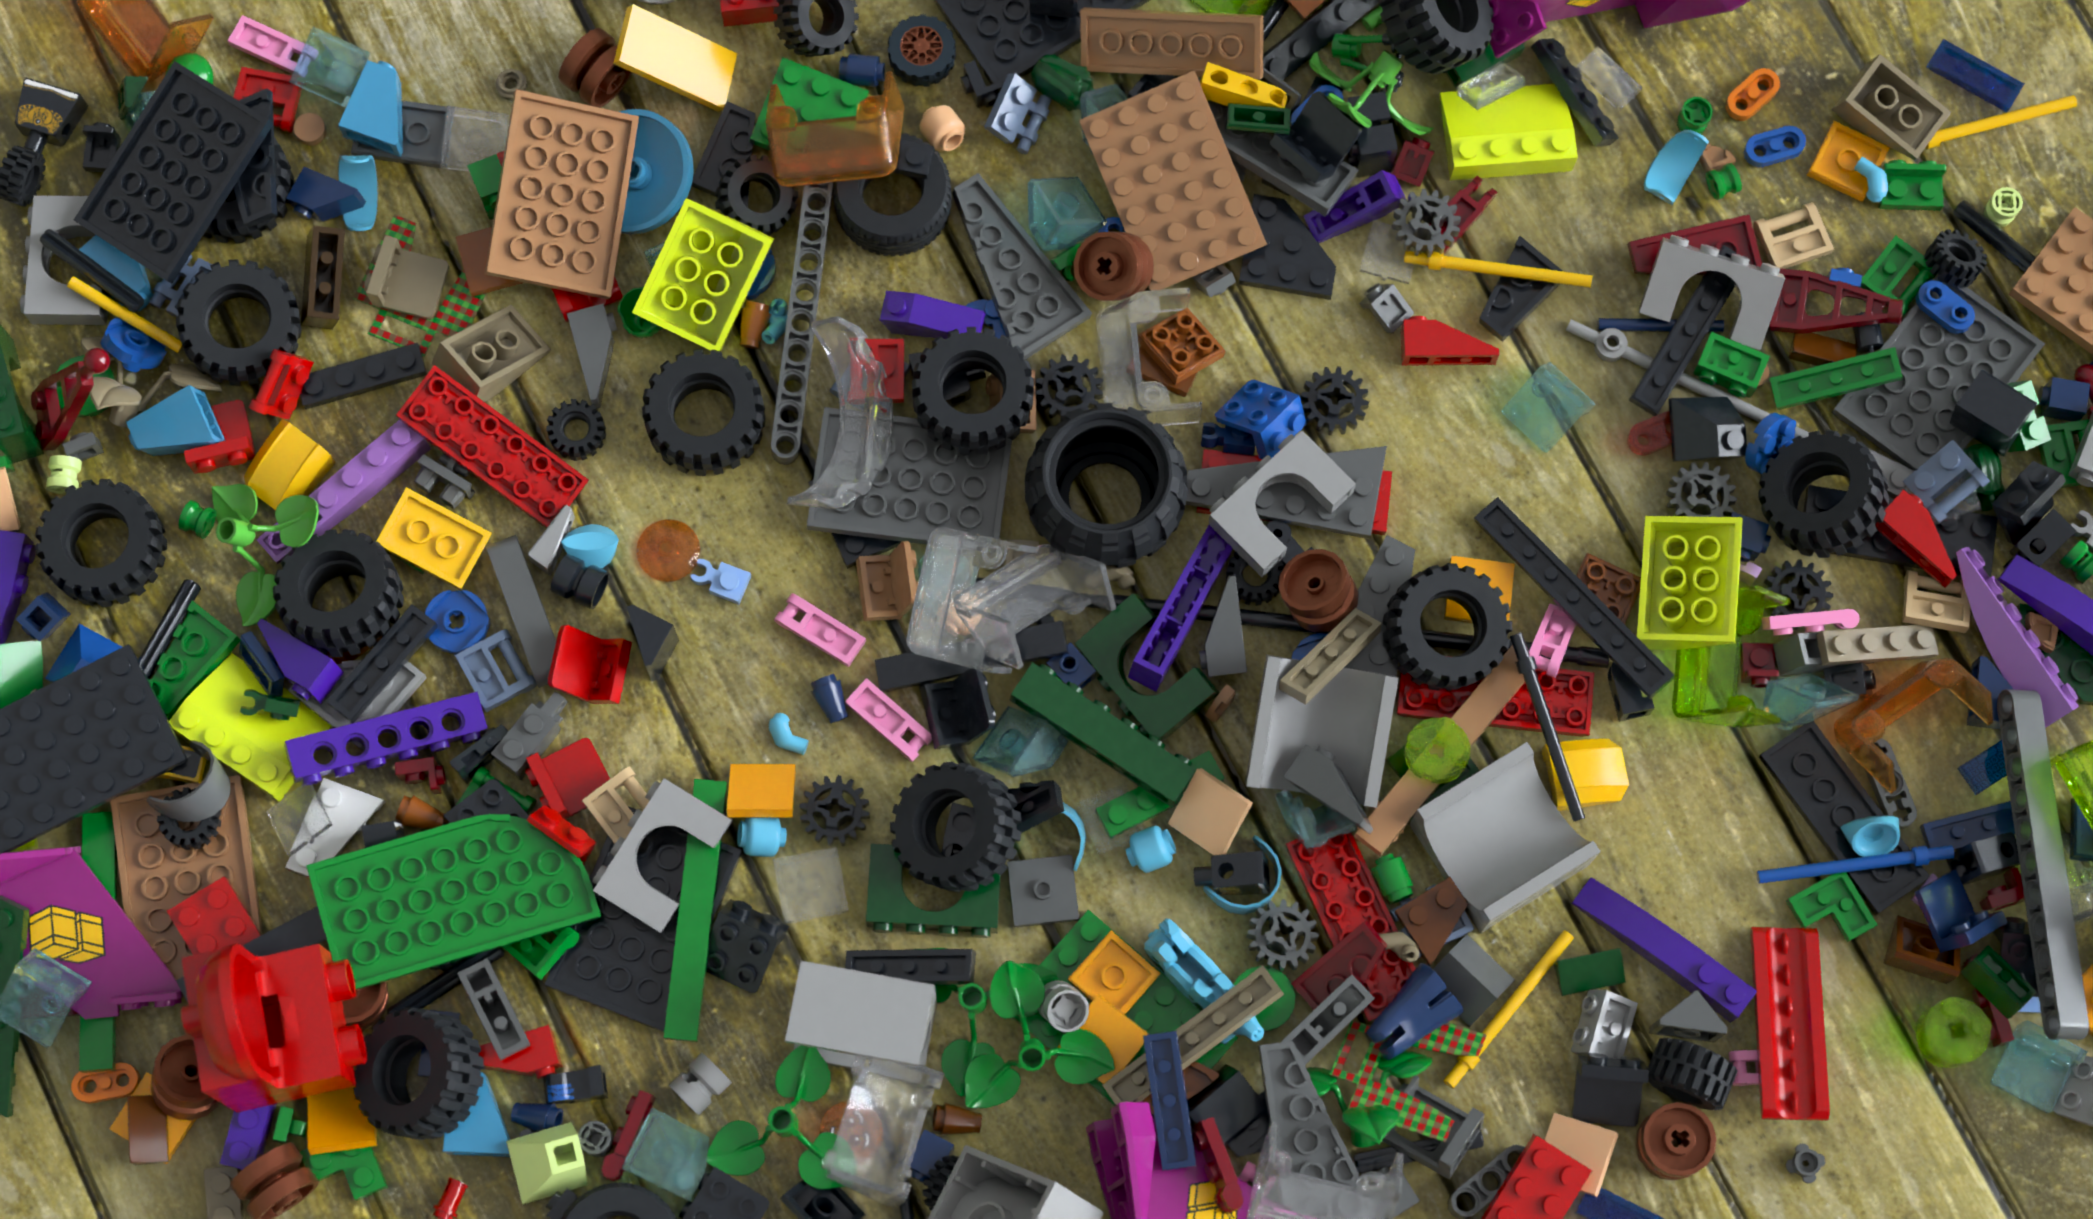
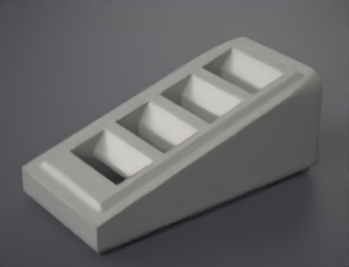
(548, 547)

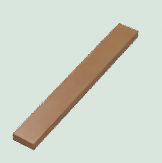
(1473, 718)

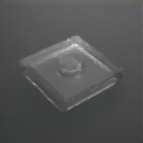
(472, 136)
(810, 885)

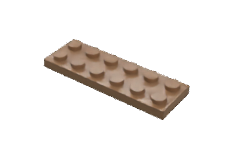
(1170, 42)

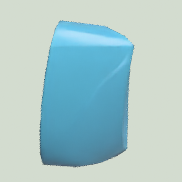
(592, 544)
(1872, 834)

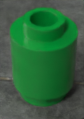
(1392, 878)

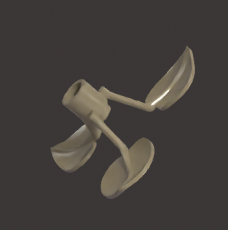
(127, 400)

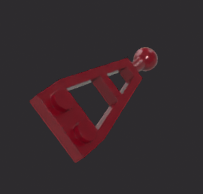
(52, 423)

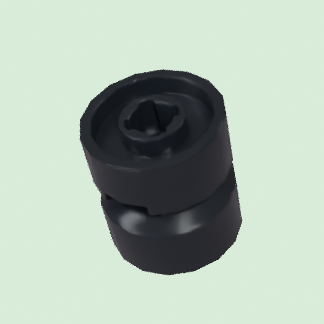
(579, 581)

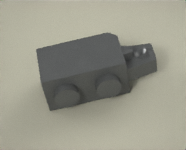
(530, 735)

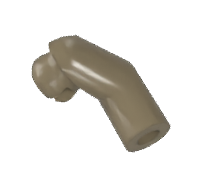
(1122, 575)
(1401, 945)

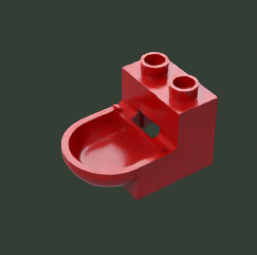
(271, 1024)

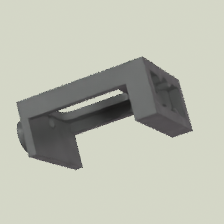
(1461, 1136)

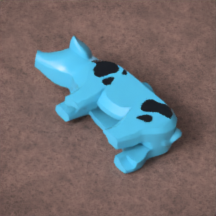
(1192, 972)

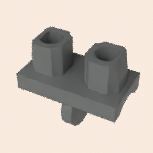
(432, 472)

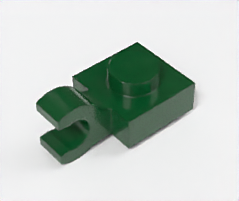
(279, 706)

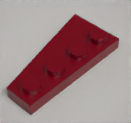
(1733, 233)

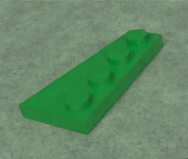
(193, 655)

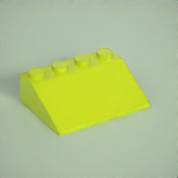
(1509, 137)
(702, 275)
(1689, 581)
(243, 742)

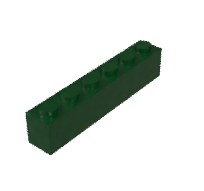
(1102, 734)

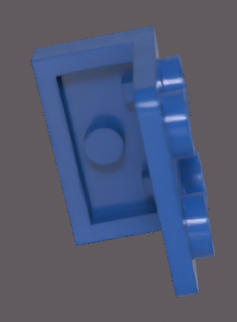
(1265, 413)

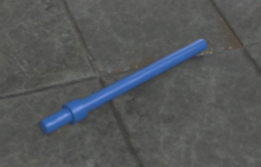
(1918, 856)

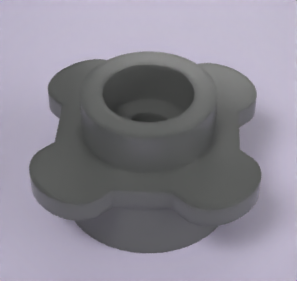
(1815, 1162)

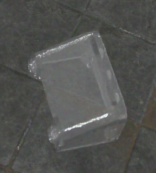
(881, 1128)

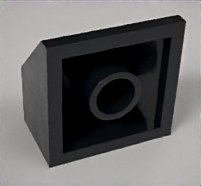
(1706, 429)

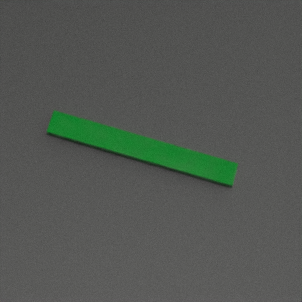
(99, 852)
(694, 924)

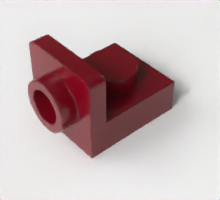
(1413, 161)
(1758, 664)
(416, 770)
(2000, 897)

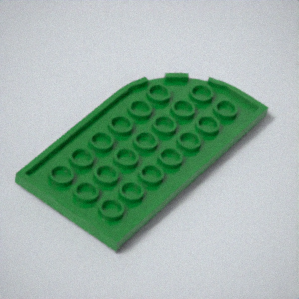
(447, 895)

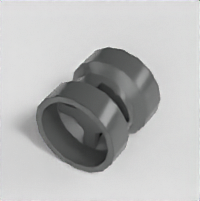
(600, 1141)

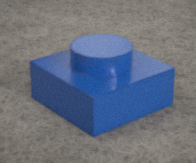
(1845, 275)

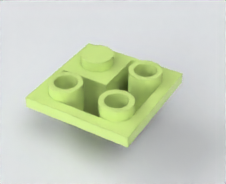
(547, 1162)

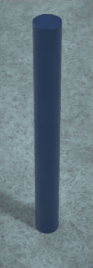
(1626, 324)

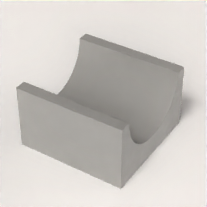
(1345, 717)
(1501, 838)
(861, 1015)
(996, 1189)

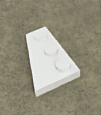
(348, 812)

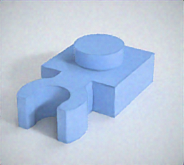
(726, 582)

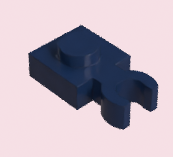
(1231, 439)

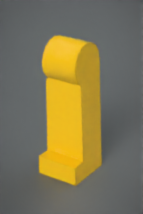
(1235, 88)

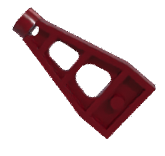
(1790, 308)

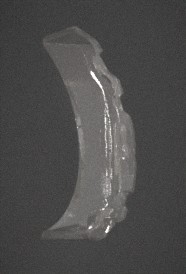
(864, 418)

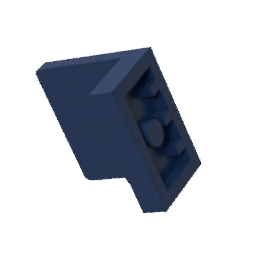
(1952, 914)

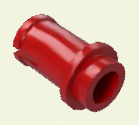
(450, 1199)

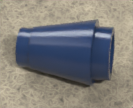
(830, 697)
(537, 1115)

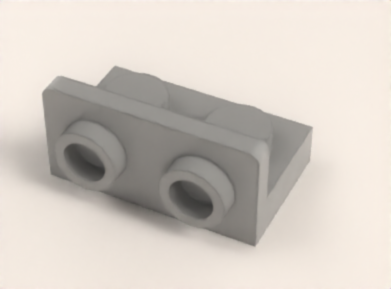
(1604, 1024)

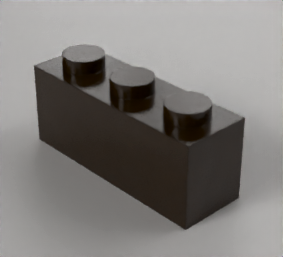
(322, 277)

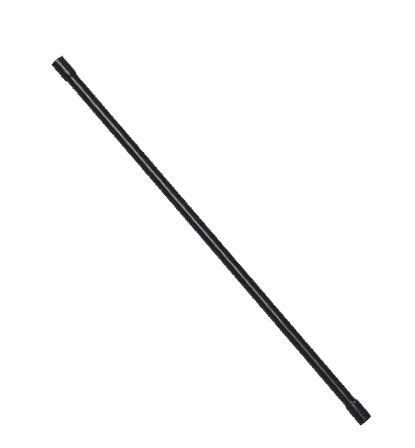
(1581, 655)

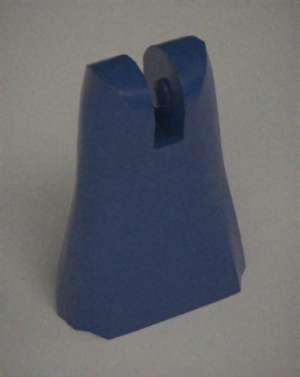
(1414, 1012)

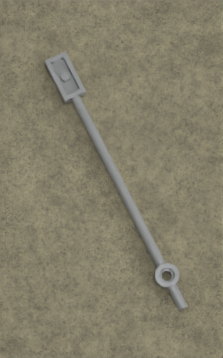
(1892, 470)

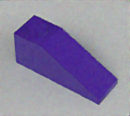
(1357, 206)
(927, 316)
(305, 667)

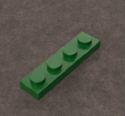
(1836, 378)
(1141, 806)

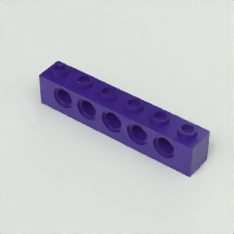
(464, 708)

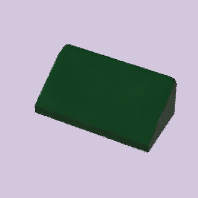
(128, 93)
(1258, 118)
(1590, 972)
(1998, 982)

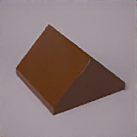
(1916, 952)

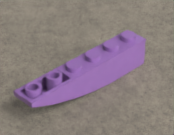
(357, 482)
(2010, 643)

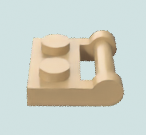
(1797, 245)
(1932, 608)
(611, 809)

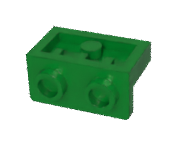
(1914, 186)
(1731, 365)

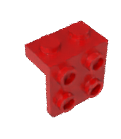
(238, 445)
(589, 666)
(567, 776)

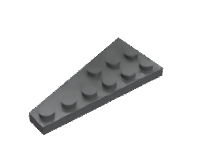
(1024, 285)
(1295, 504)
(1386, 574)

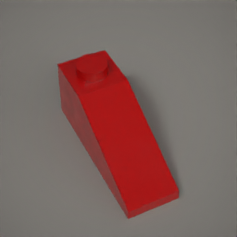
(1439, 344)
(1914, 533)
(538, 1059)

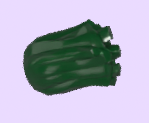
(1061, 80)
(1989, 463)

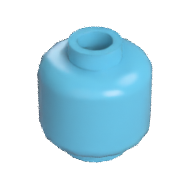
(761, 836)
(1151, 849)

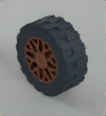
(921, 50)

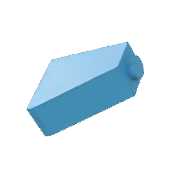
(375, 109)
(119, 265)
(175, 424)
(482, 1131)

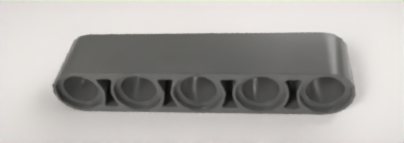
(524, 605)

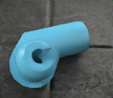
(1875, 177)
(777, 322)
(783, 737)

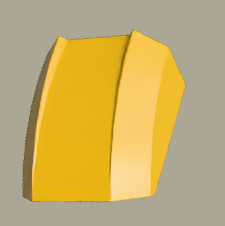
(287, 465)
(1596, 771)

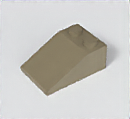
(1891, 108)
(491, 353)

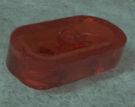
(1654, 431)

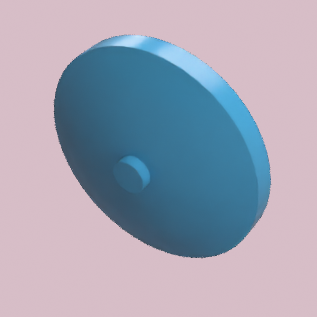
(658, 175)

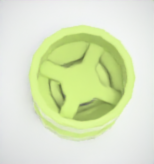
(2000, 212)
(63, 473)

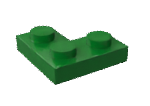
(1836, 897)
(358, 1166)

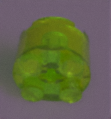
(1970, 1027)

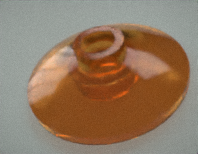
(672, 564)

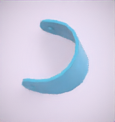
(1674, 165)
(362, 175)
(1072, 813)
(1245, 909)

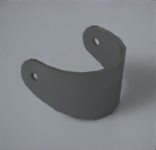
(205, 799)

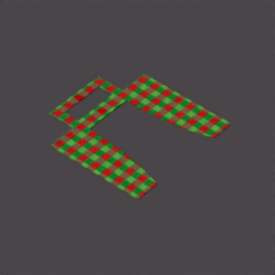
(452, 317)
(1413, 1113)

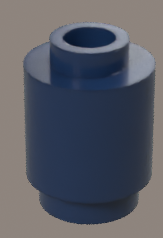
(861, 70)

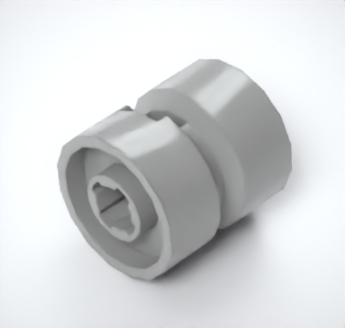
(1064, 1006)
(700, 1083)

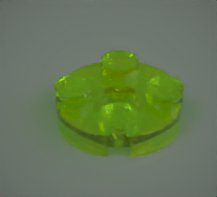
(1441, 732)

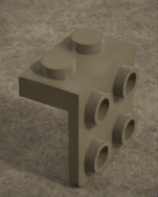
(405, 280)

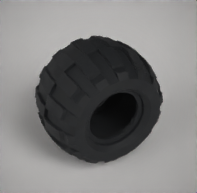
(1117, 439)

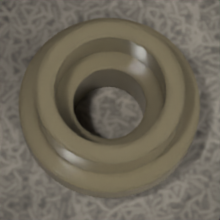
(505, 78)

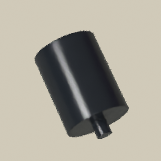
(1868, 337)

